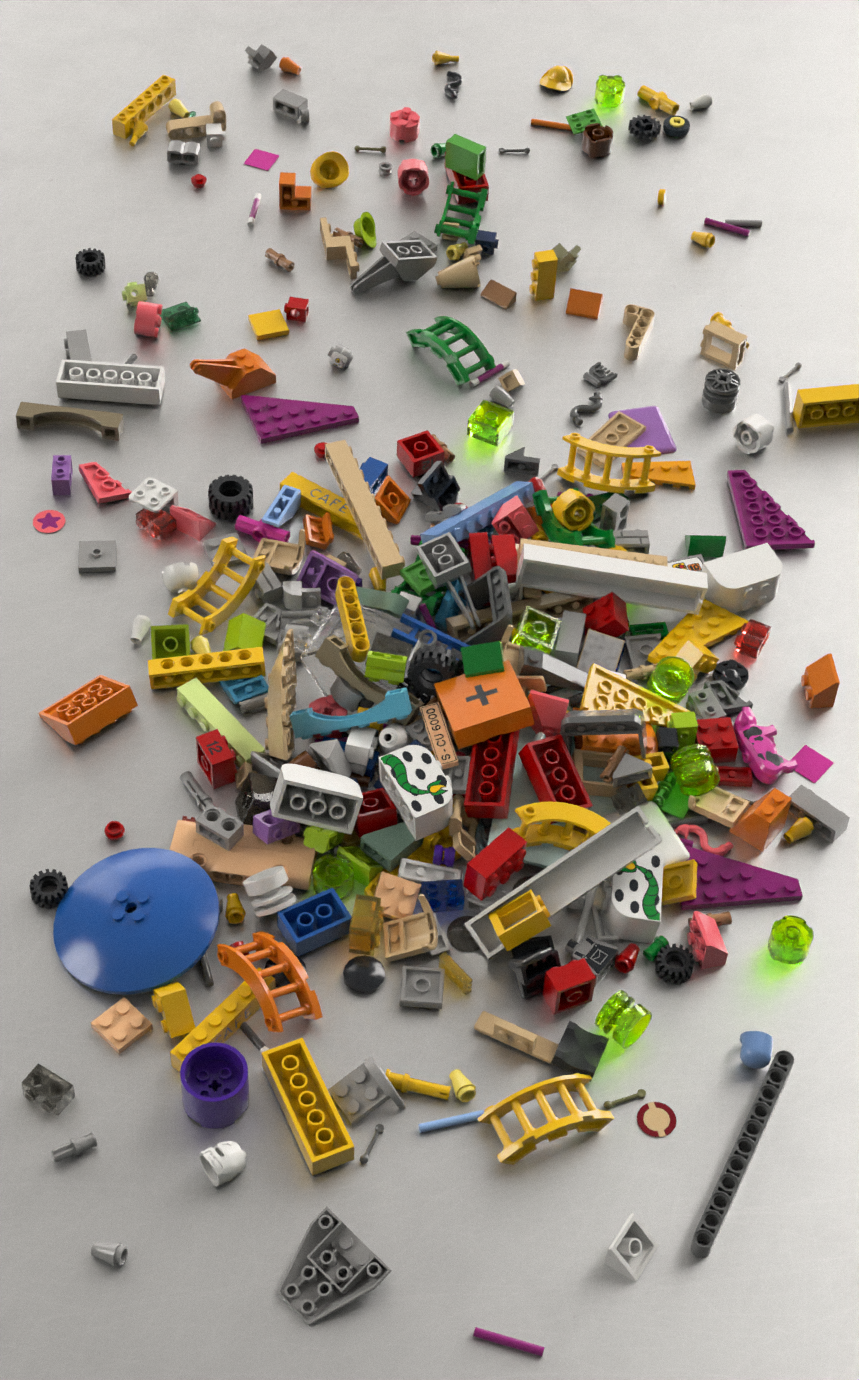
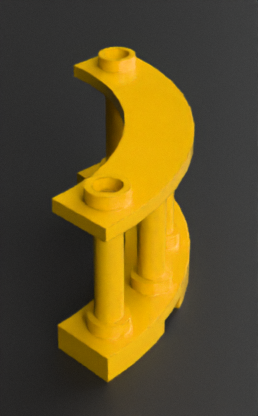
(605, 483)
(183, 603)
(557, 835)
(555, 1128)

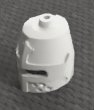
(223, 1161)

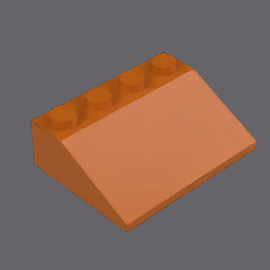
(89, 709)
(609, 743)

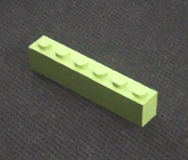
(213, 715)

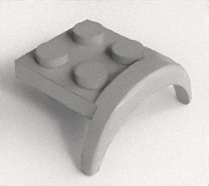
(364, 1091)

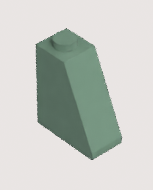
(390, 845)

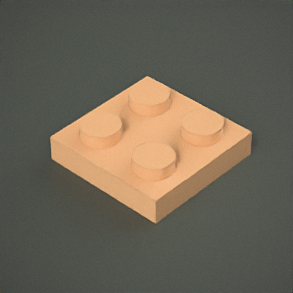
(397, 895)
(121, 1025)

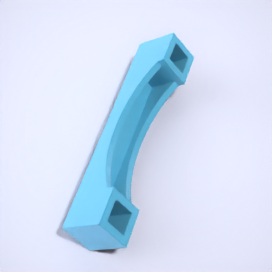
(307, 722)

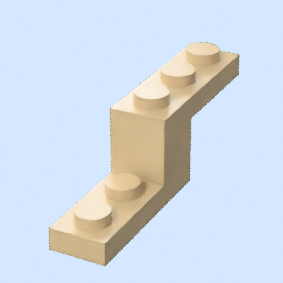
(339, 248)

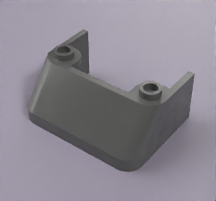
(491, 588)
(604, 723)

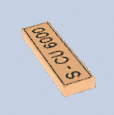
(439, 735)

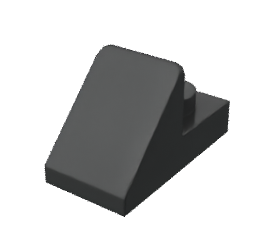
(519, 463)

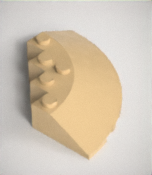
(281, 701)

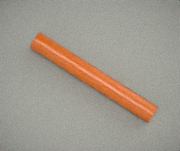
(550, 124)

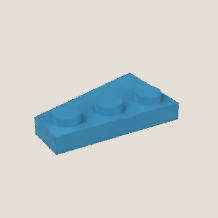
(448, 607)

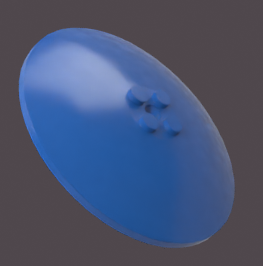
(141, 948)

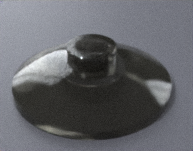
(459, 937)

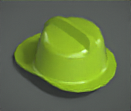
(365, 228)

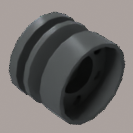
(721, 391)

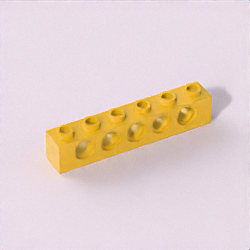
(144, 106)
(206, 667)

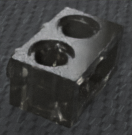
(50, 1086)

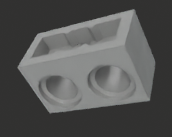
(614, 513)
(219, 827)

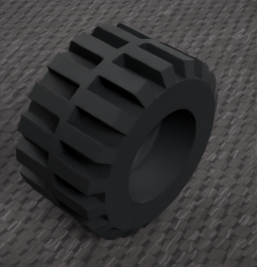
(230, 497)
(433, 658)

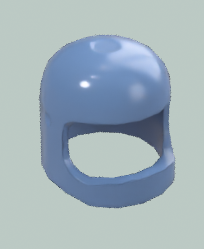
(756, 1049)

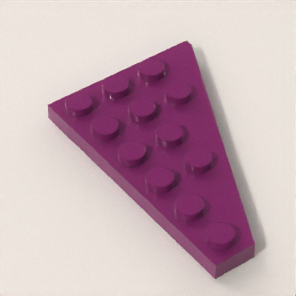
(286, 418)
(762, 518)
(735, 883)

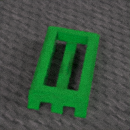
(649, 628)

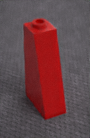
(479, 555)

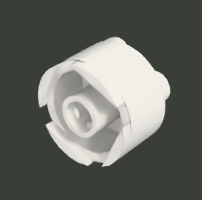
(753, 434)

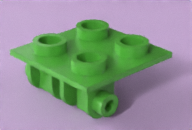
(580, 120)
(670, 798)

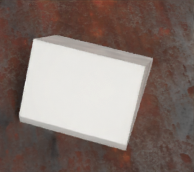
(631, 1249)

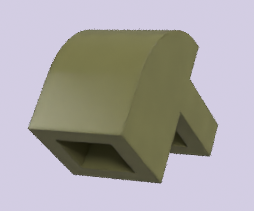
(565, 258)

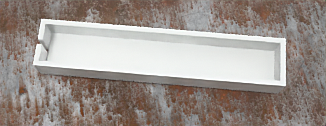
(599, 575)
(574, 873)

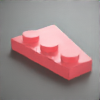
(101, 484)

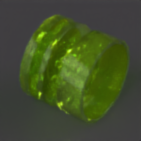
(671, 679)
(694, 770)
(623, 1019)

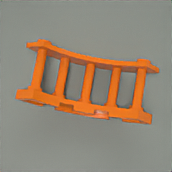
(285, 962)

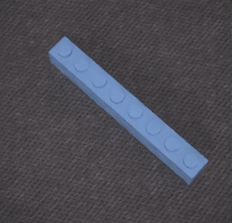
(479, 514)

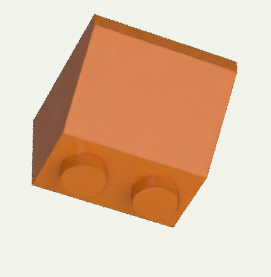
(821, 682)

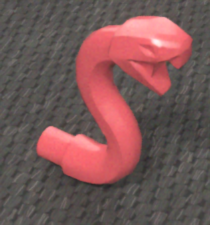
(685, 829)

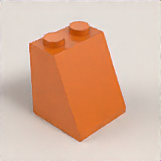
(763, 819)

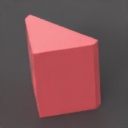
(191, 522)

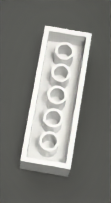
(110, 382)

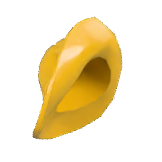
(558, 78)
(329, 170)

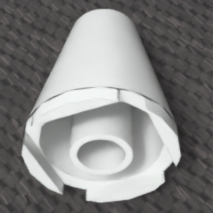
(393, 738)

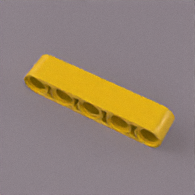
(352, 619)

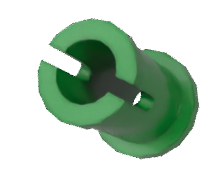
(652, 951)

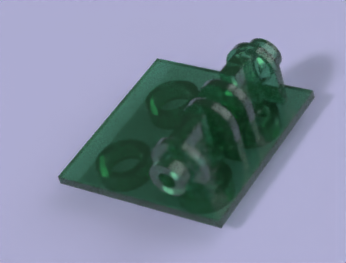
(180, 316)

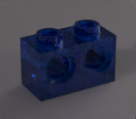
(444, 895)

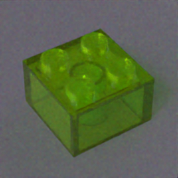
(490, 423)
(536, 630)

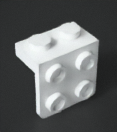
(154, 495)

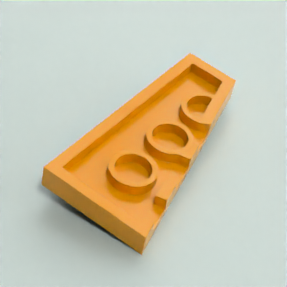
(667, 472)

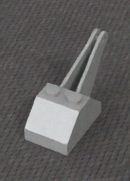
(400, 258)
(445, 564)

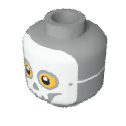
(340, 356)

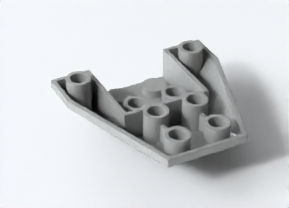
(329, 1269)

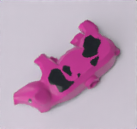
(759, 748)

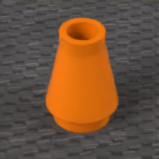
(290, 66)

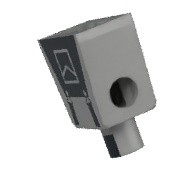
(597, 953)

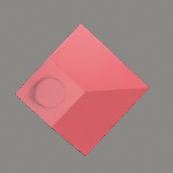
(547, 712)

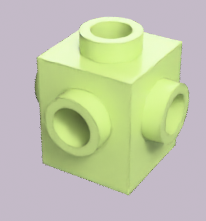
(138, 289)

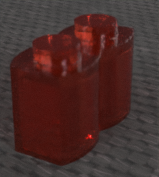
(157, 524)
(752, 639)

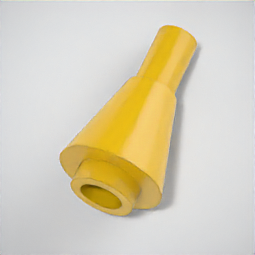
(441, 58)
(139, 130)

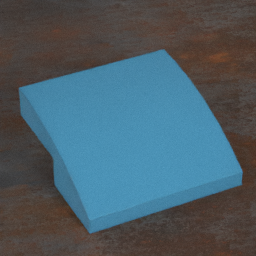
(244, 689)

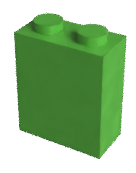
(465, 157)

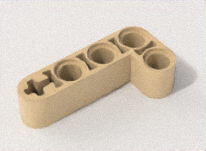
(196, 126)
(642, 322)

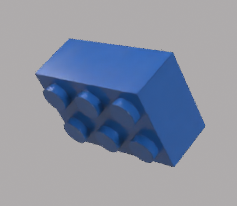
(314, 922)

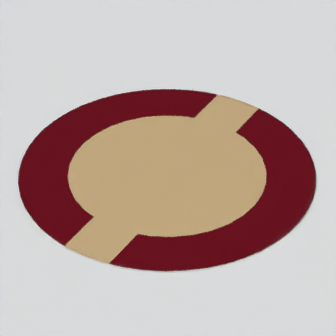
(656, 1119)

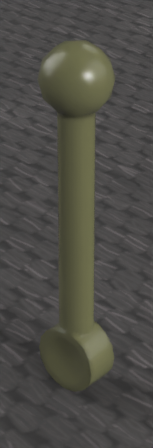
(382, 149)
(640, 1094)

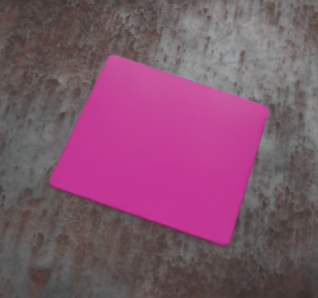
(261, 159)
(811, 763)

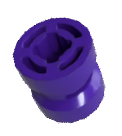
(449, 856)

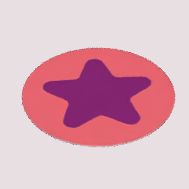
(49, 521)

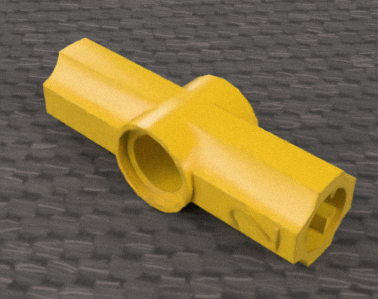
(658, 100)

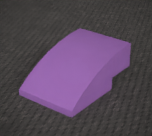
(323, 574)

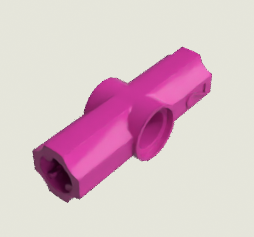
(260, 529)

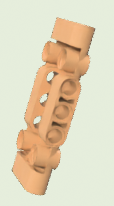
(247, 856)

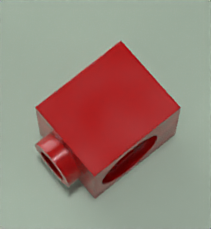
(297, 309)

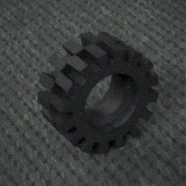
(90, 262)
(45, 879)
(677, 954)

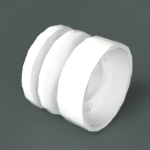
(269, 891)

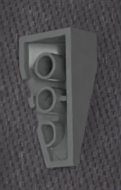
(555, 671)

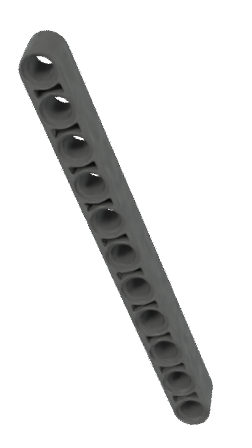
(740, 1159)

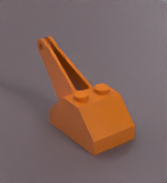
(237, 374)

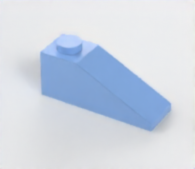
(283, 507)

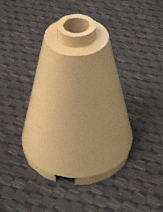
(460, 275)

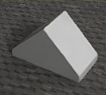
(630, 771)

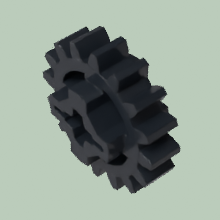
(644, 127)

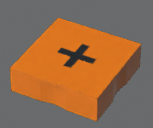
(484, 706)

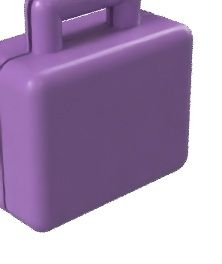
(656, 429)

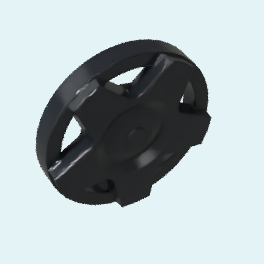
(731, 673)

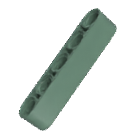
(383, 601)

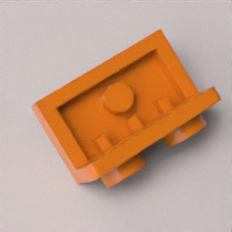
(318, 531)

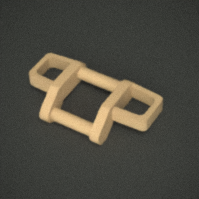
(463, 842)

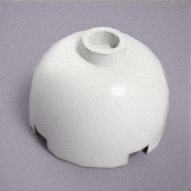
(180, 577)

